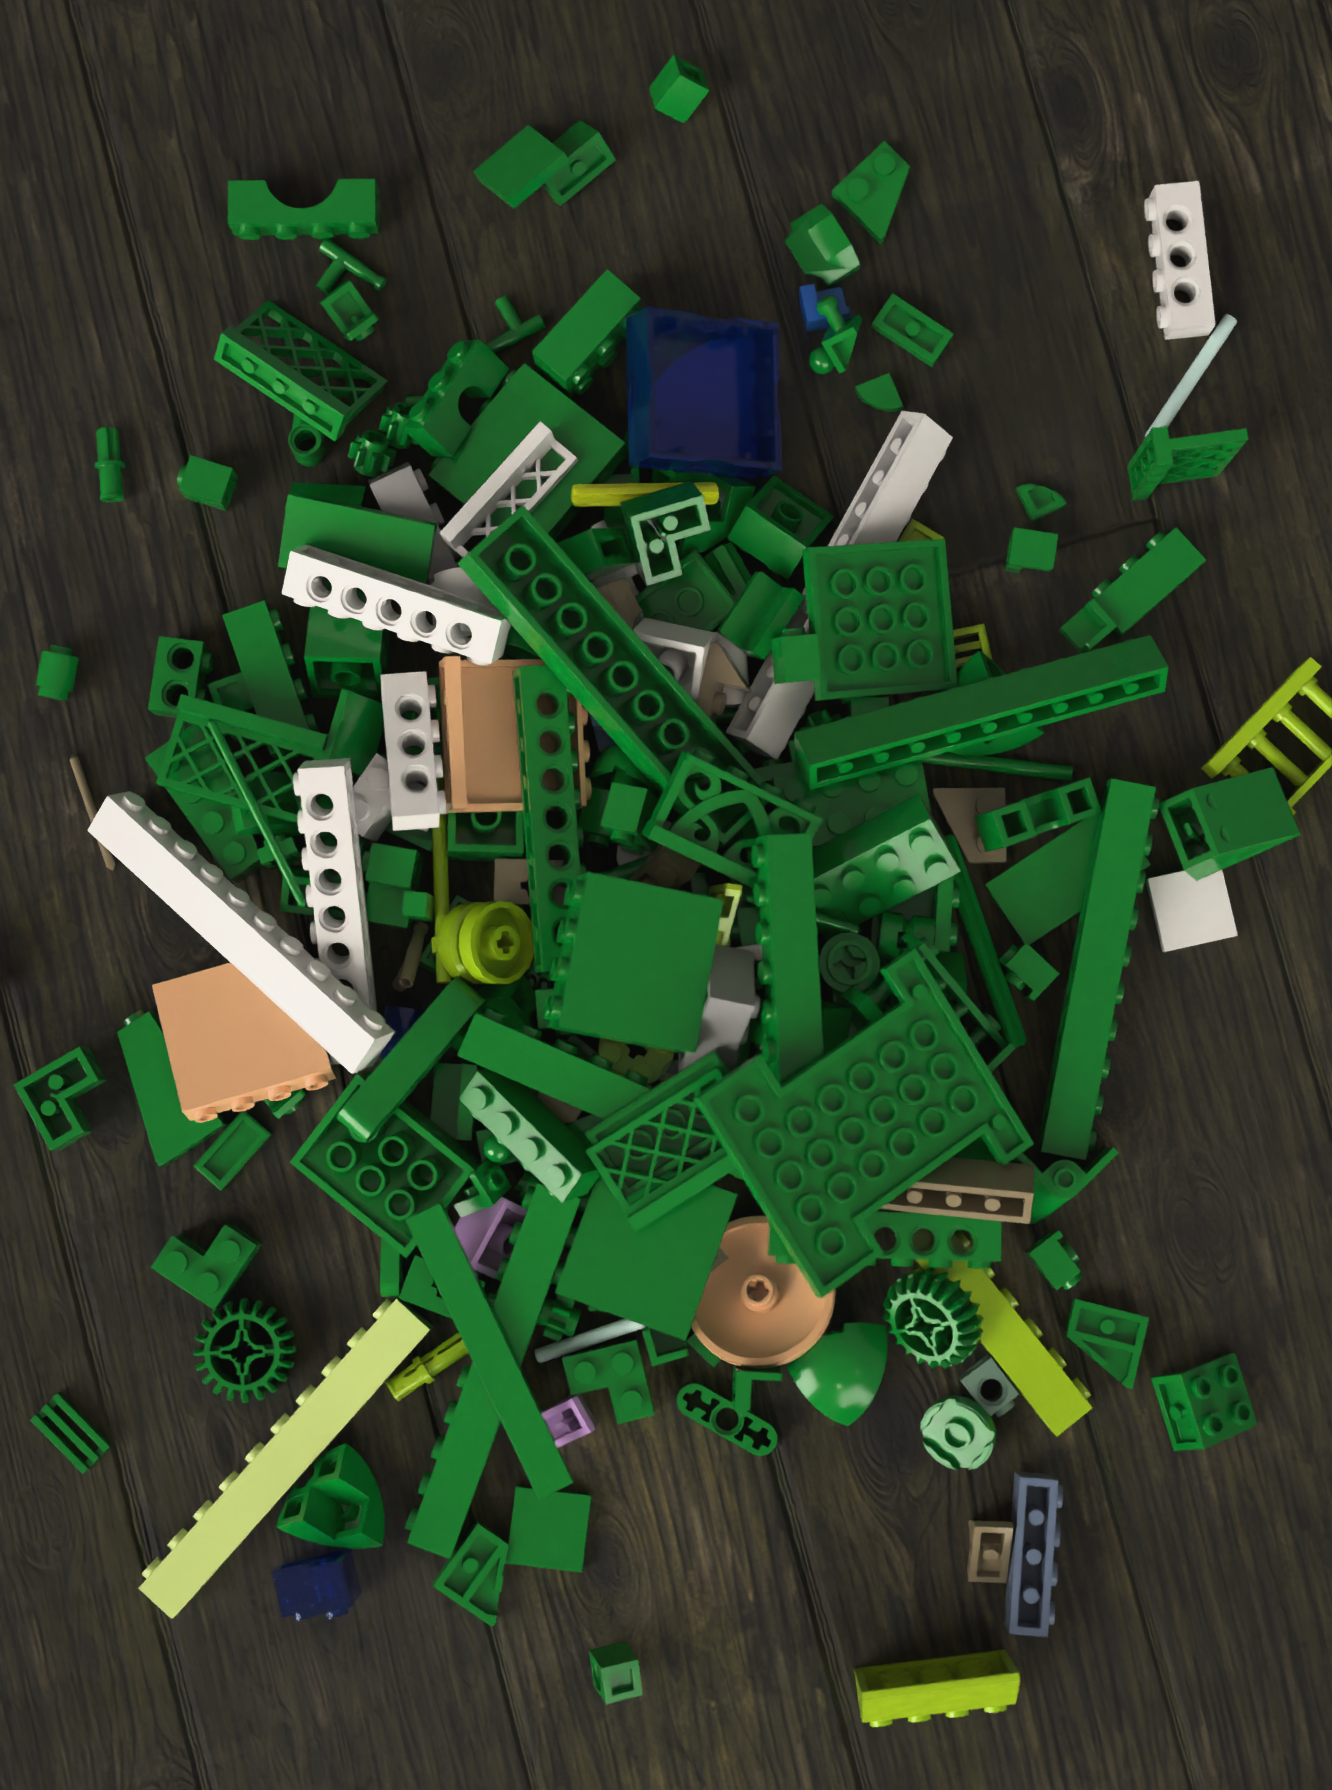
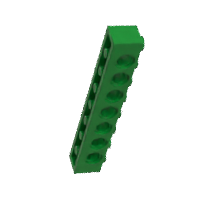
(528, 685)

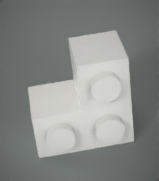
(373, 799)

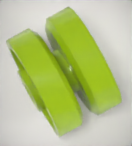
(486, 942)

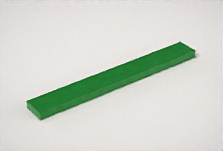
(489, 1350)

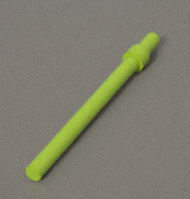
(441, 885)

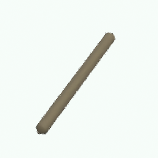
(90, 806)

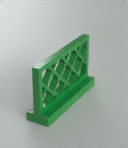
(289, 383)
(1180, 459)
(243, 726)
(685, 1182)

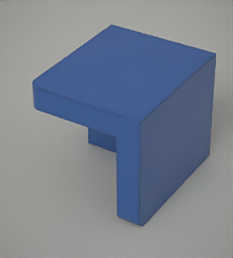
(808, 300)

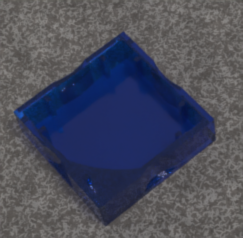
(703, 394)

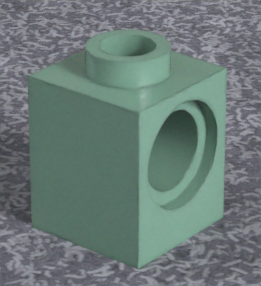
(980, 1372)

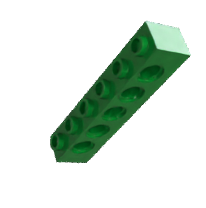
(983, 1234)

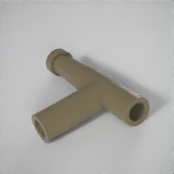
(407, 972)

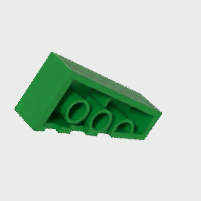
(210, 818)

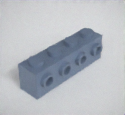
(1031, 1554)

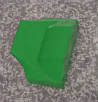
(822, 246)
(244, 820)

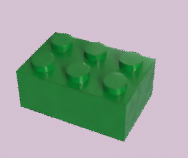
(587, 336)

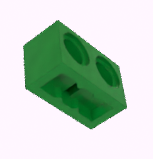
(169, 678)

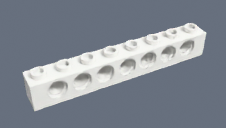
(335, 780)

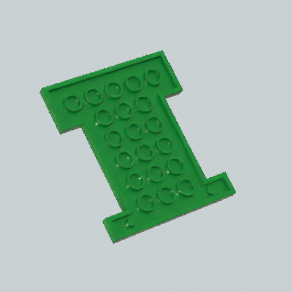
(861, 1124)

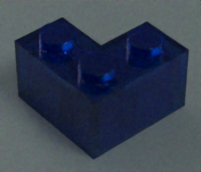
(317, 1585)

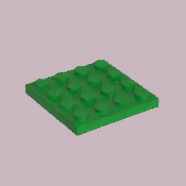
(880, 618)

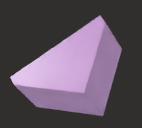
(569, 1419)

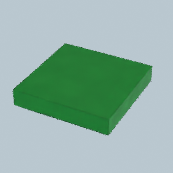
(521, 166)
(549, 1529)

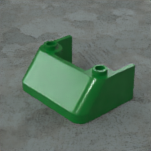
(1060, 1180)

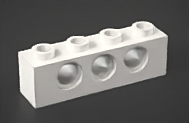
(1183, 204)
(411, 693)

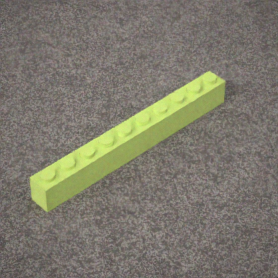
(285, 1457)

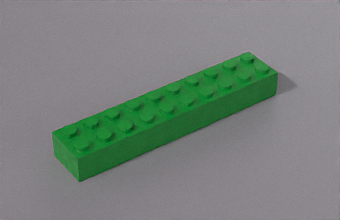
(603, 662)

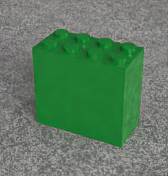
(633, 963)

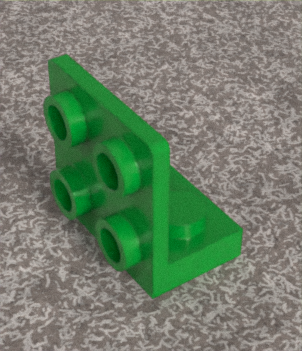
(1204, 1403)

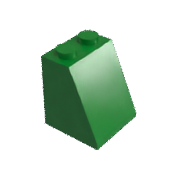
(344, 654)

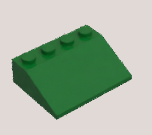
(390, 1176)

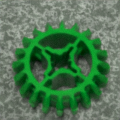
(933, 1317)
(244, 1367)

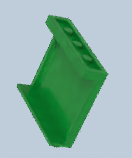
(506, 423)
(647, 1273)

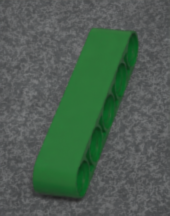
(411, 1059)

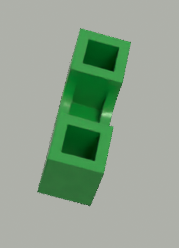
(436, 417)
(1037, 814)

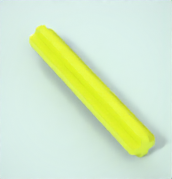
(612, 494)

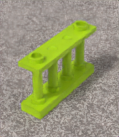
(1279, 709)

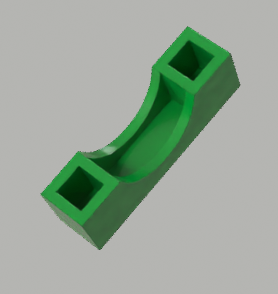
(347, 210)

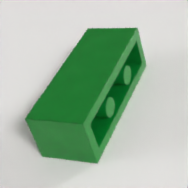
(1148, 579)

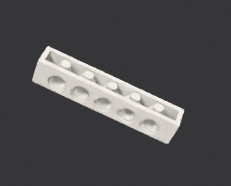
(305, 585)

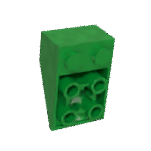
(1228, 821)

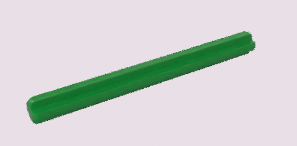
(986, 953)

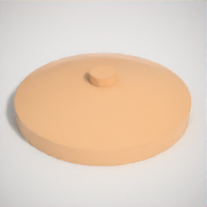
(757, 1308)

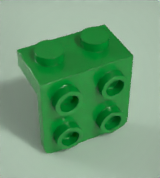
(932, 902)

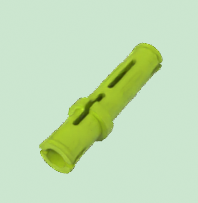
(427, 1367)

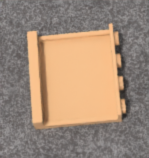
(482, 737)
(233, 1044)

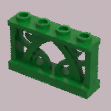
(681, 833)

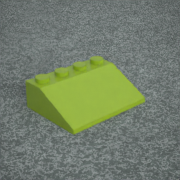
(936, 1686)

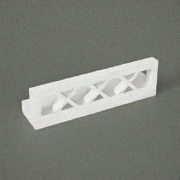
(503, 482)

